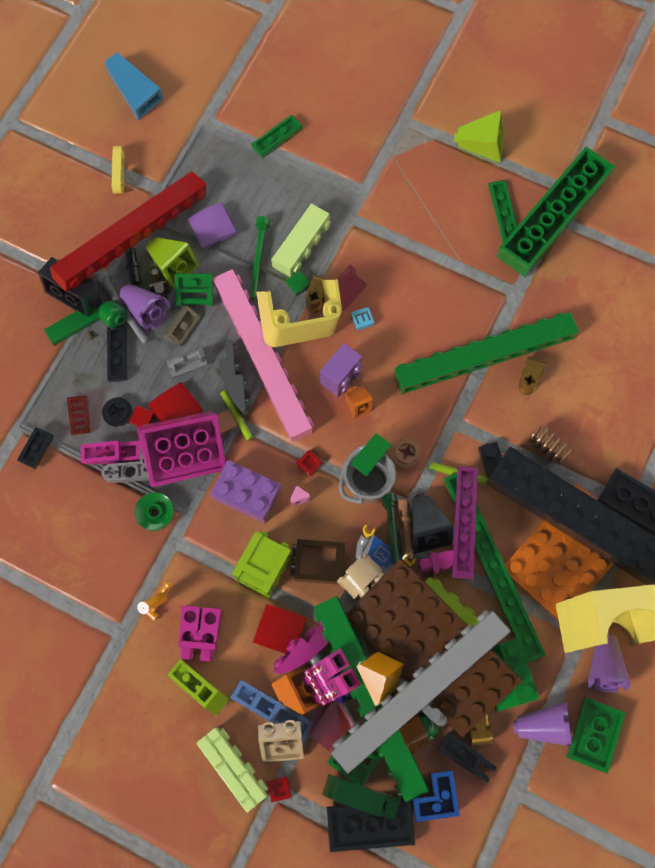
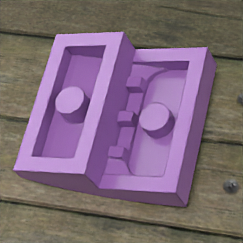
(212, 225)

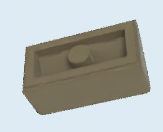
(182, 325)

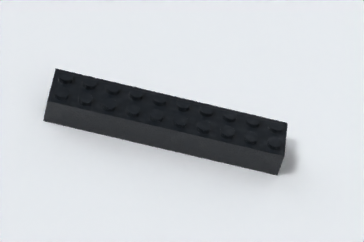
(576, 514)

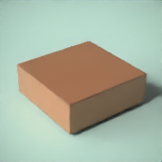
(226, 422)

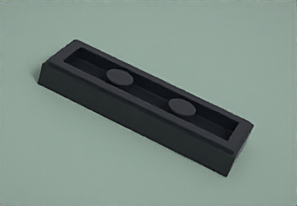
(117, 354)

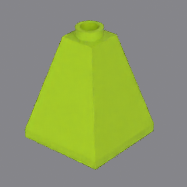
(483, 136)
(171, 257)

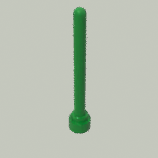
(262, 225)

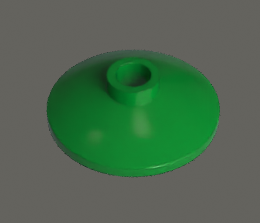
(147, 505)

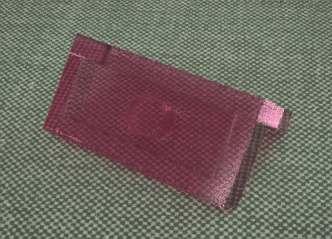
(349, 286)

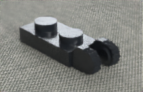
(465, 756)

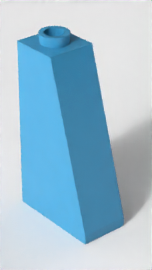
(134, 86)

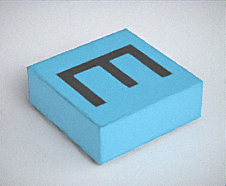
(362, 318)

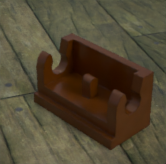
(414, 734)

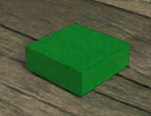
(297, 283)

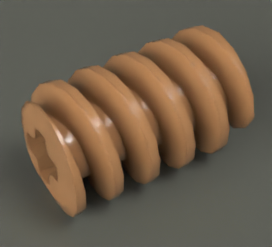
(549, 444)

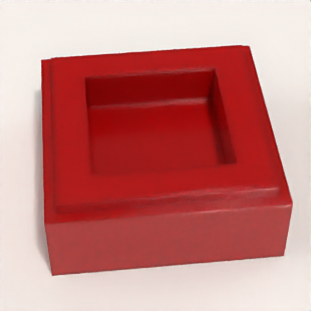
(141, 416)
(309, 463)
(279, 789)

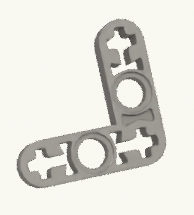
(140, 475)

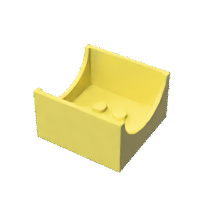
(587, 617)

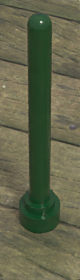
(389, 502)

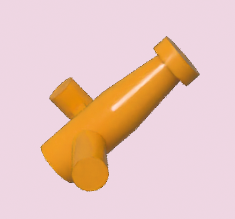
(149, 606)

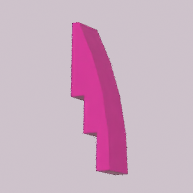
(110, 452)

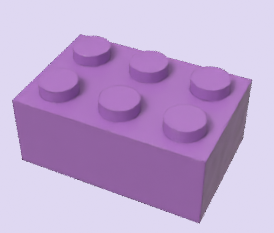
(246, 491)

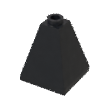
(430, 525)

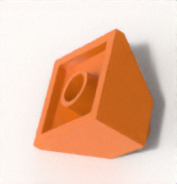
(294, 692)

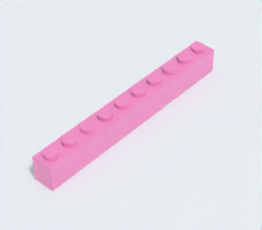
(263, 357)

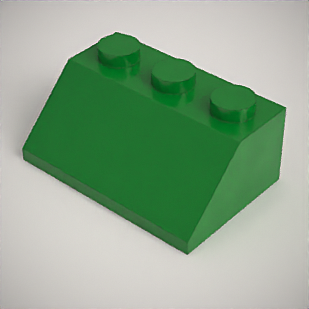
(526, 691)

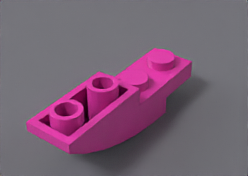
(300, 650)

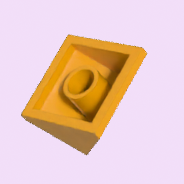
(380, 675)

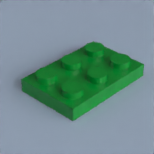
(595, 735)

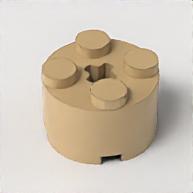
(360, 576)

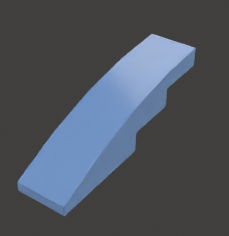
(268, 707)

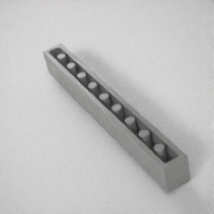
(419, 691)

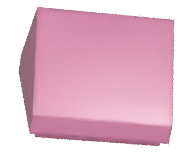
(299, 496)

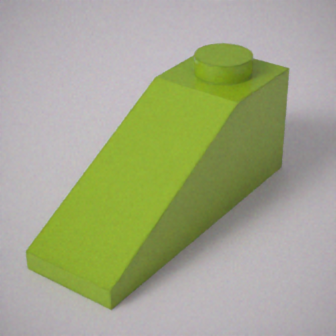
(198, 687)

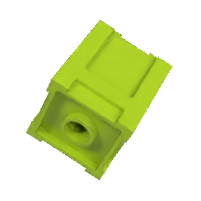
(262, 564)

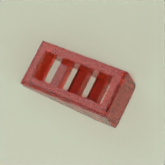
(70, 402)

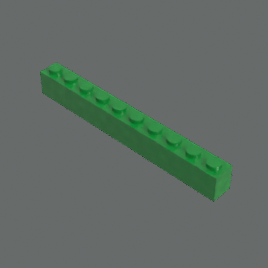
(485, 353)
(398, 757)

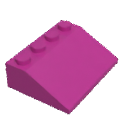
(181, 448)

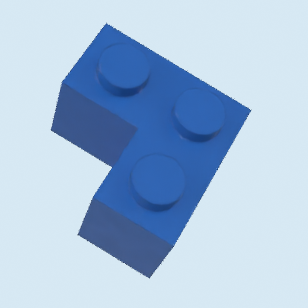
(442, 802)

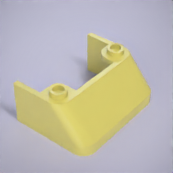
(277, 325)

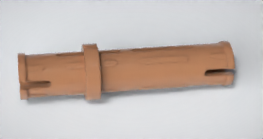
(405, 528)

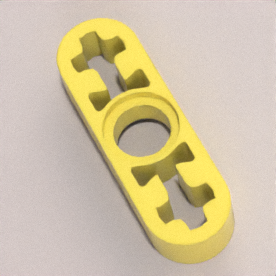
(118, 160)

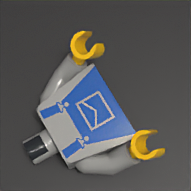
(377, 550)

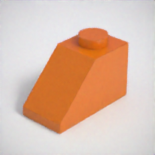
(358, 401)

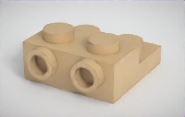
(280, 741)

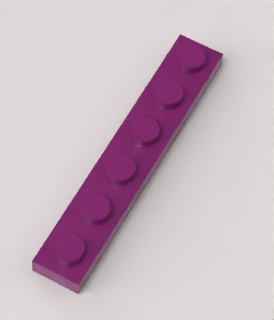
(465, 523)

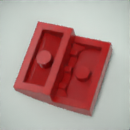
(175, 403)
(278, 628)

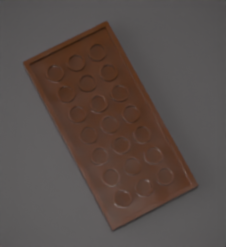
(413, 624)

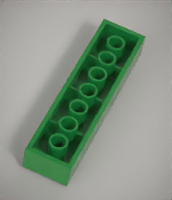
(555, 211)

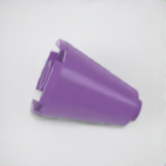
(145, 306)
(608, 667)
(545, 725)

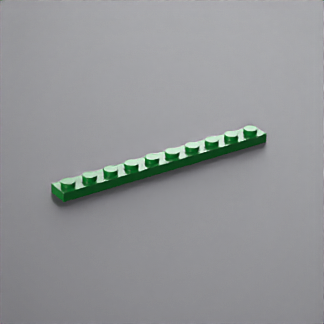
(501, 583)

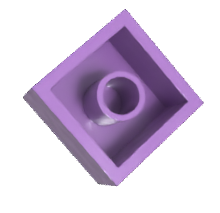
(341, 370)

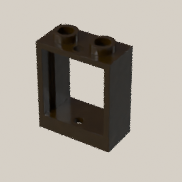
(297, 551)

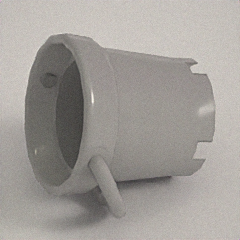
(369, 488)

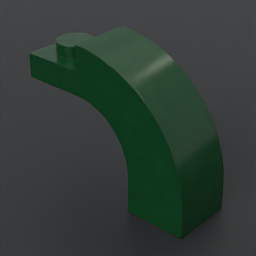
(361, 797)

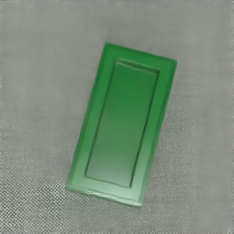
(371, 454)

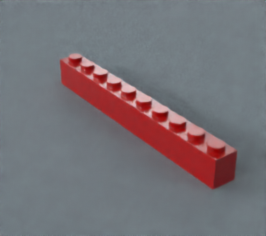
(128, 231)

